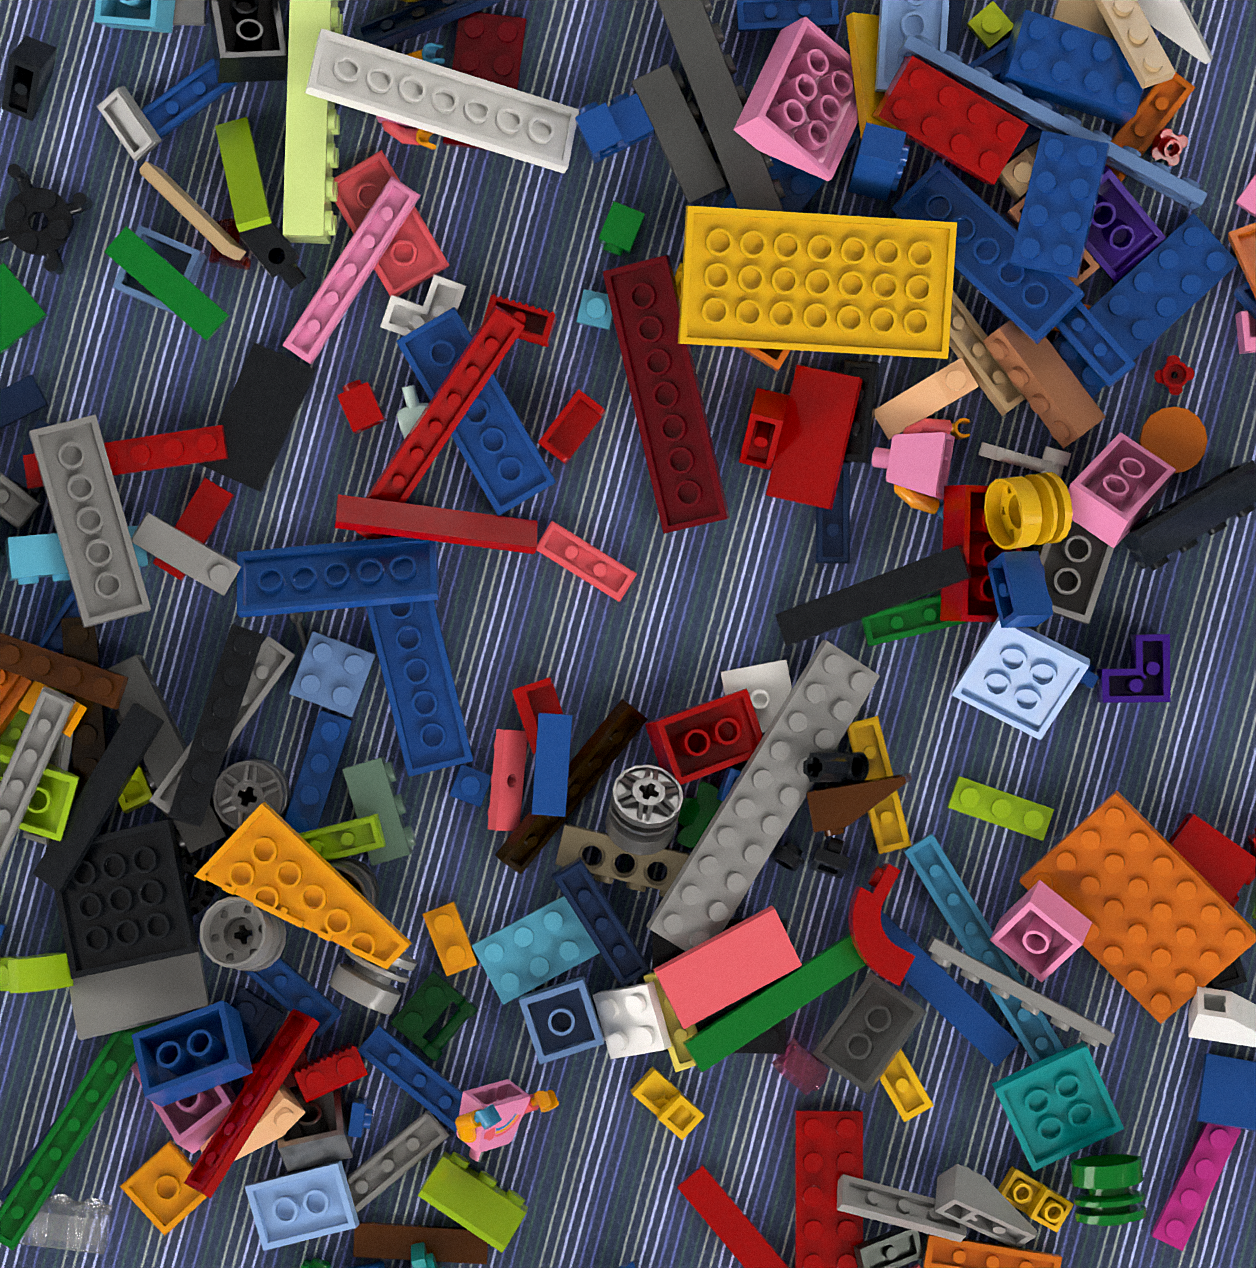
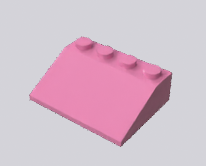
(802, 101)

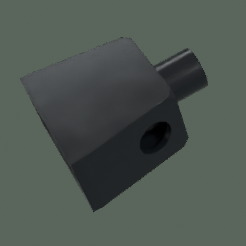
(262, 241)

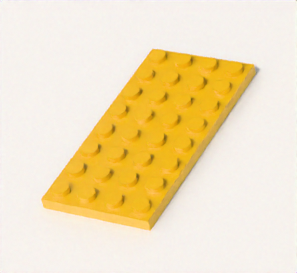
(817, 282)

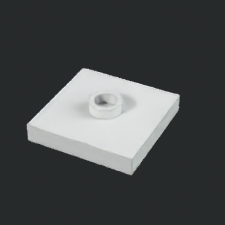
(767, 687)

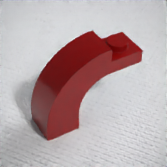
(867, 931)

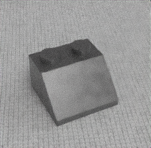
(319, 1134)

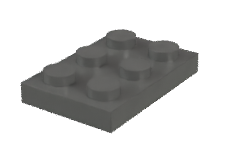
(869, 1032)

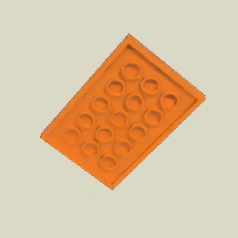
(1148, 907)

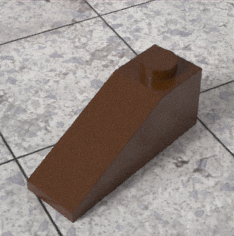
(845, 803)

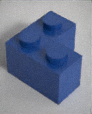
(613, 127)

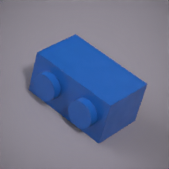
(1020, 589)

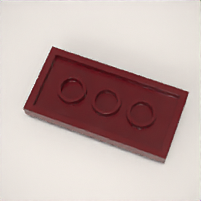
(489, 49)

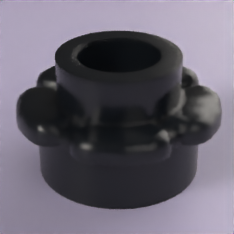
(788, 856)

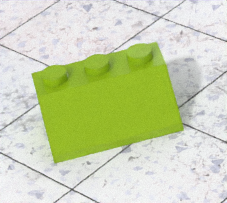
(474, 1200)

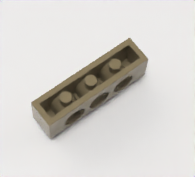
(577, 838)

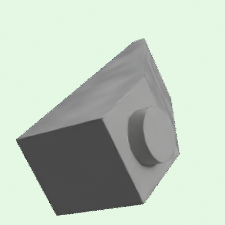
(185, 553)
(980, 1206)

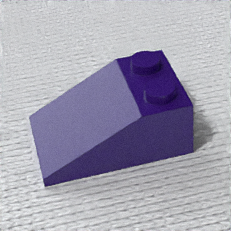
(1120, 229)

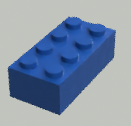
(1071, 68)

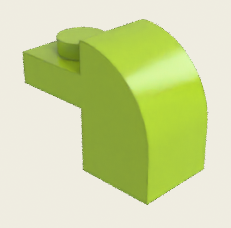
(34, 973)

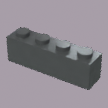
(679, 134)

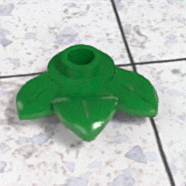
(697, 814)

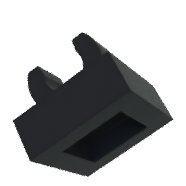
(830, 860)

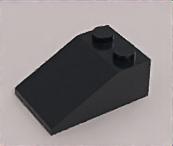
(248, 40)

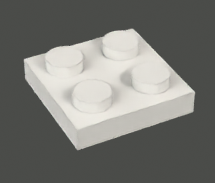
(632, 1020)

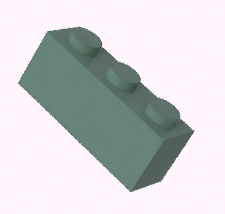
(374, 793)

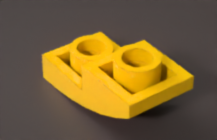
(1035, 1199)

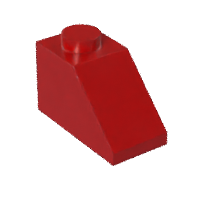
(764, 428)

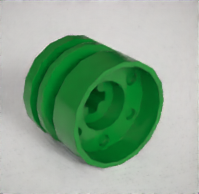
(1108, 1194)

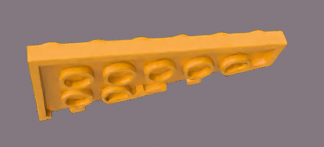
(291, 880)

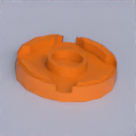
(1175, 437)

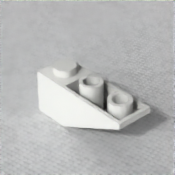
(1222, 1017)

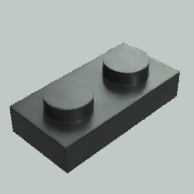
(889, 1249)

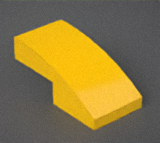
(667, 1103)

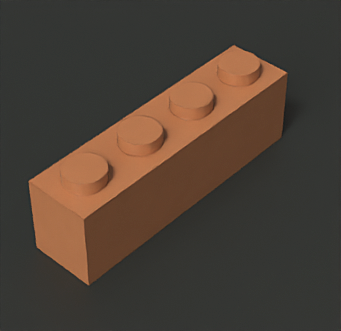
(1045, 383)

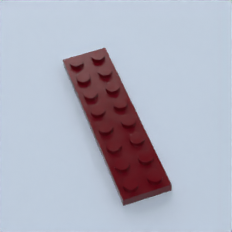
(665, 395)

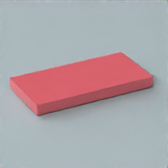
(413, 252)
(727, 967)

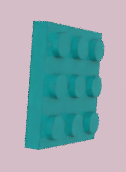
(1058, 1106)

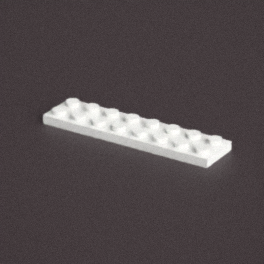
(442, 101)

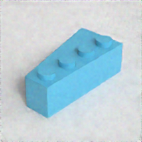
(42, 556)

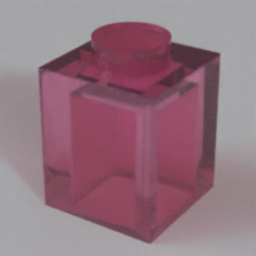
(801, 1067)

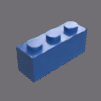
(879, 162)

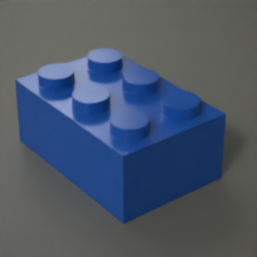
(192, 1053)

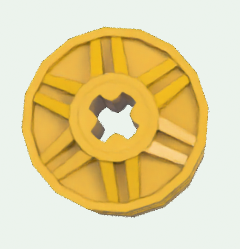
(1028, 510)

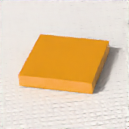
(161, 1190)

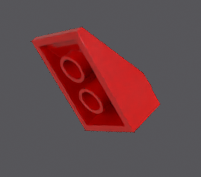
(706, 736)

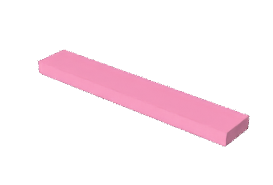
(351, 270)

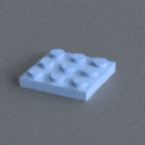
(1021, 678)

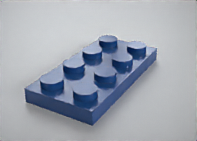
(1059, 204)

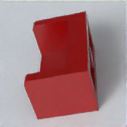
(572, 427)
(536, 699)

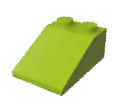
(51, 801)

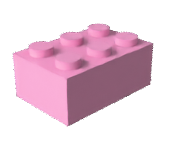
(1118, 489)

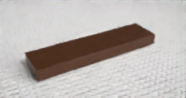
(395, 1242)

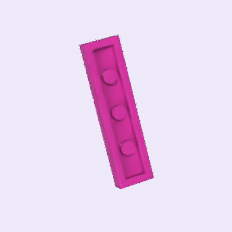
(1195, 1184)

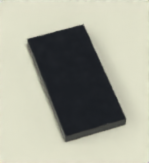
(261, 415)

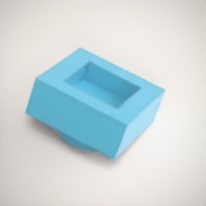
(595, 310)

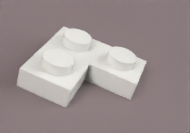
(406, 316)

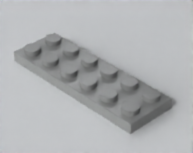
(89, 521)

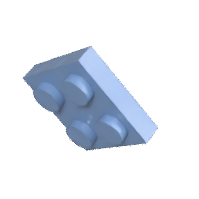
(332, 673)

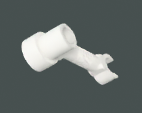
(1052, 459)

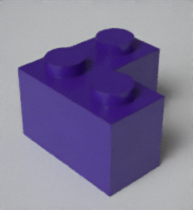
(1145, 679)

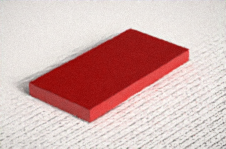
(814, 437)

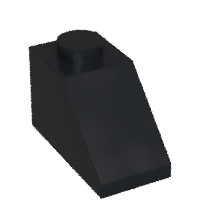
(28, 77)

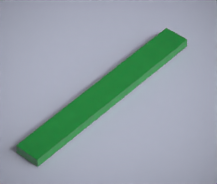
(67, 1135)

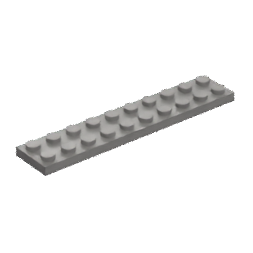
(762, 799)

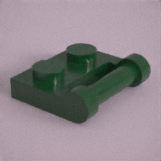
(425, 1009)

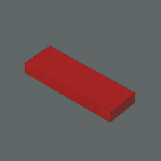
(200, 517)

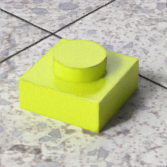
(990, 25)

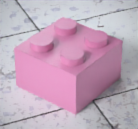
(1040, 931)

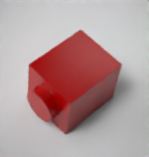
(361, 406)

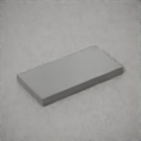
(138, 995)

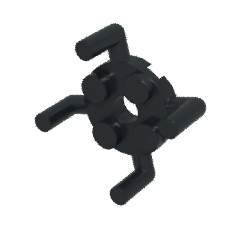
(59, 215)

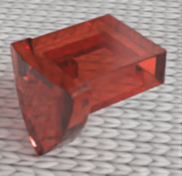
(218, 258)

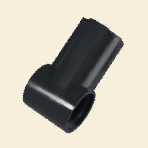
(836, 767)

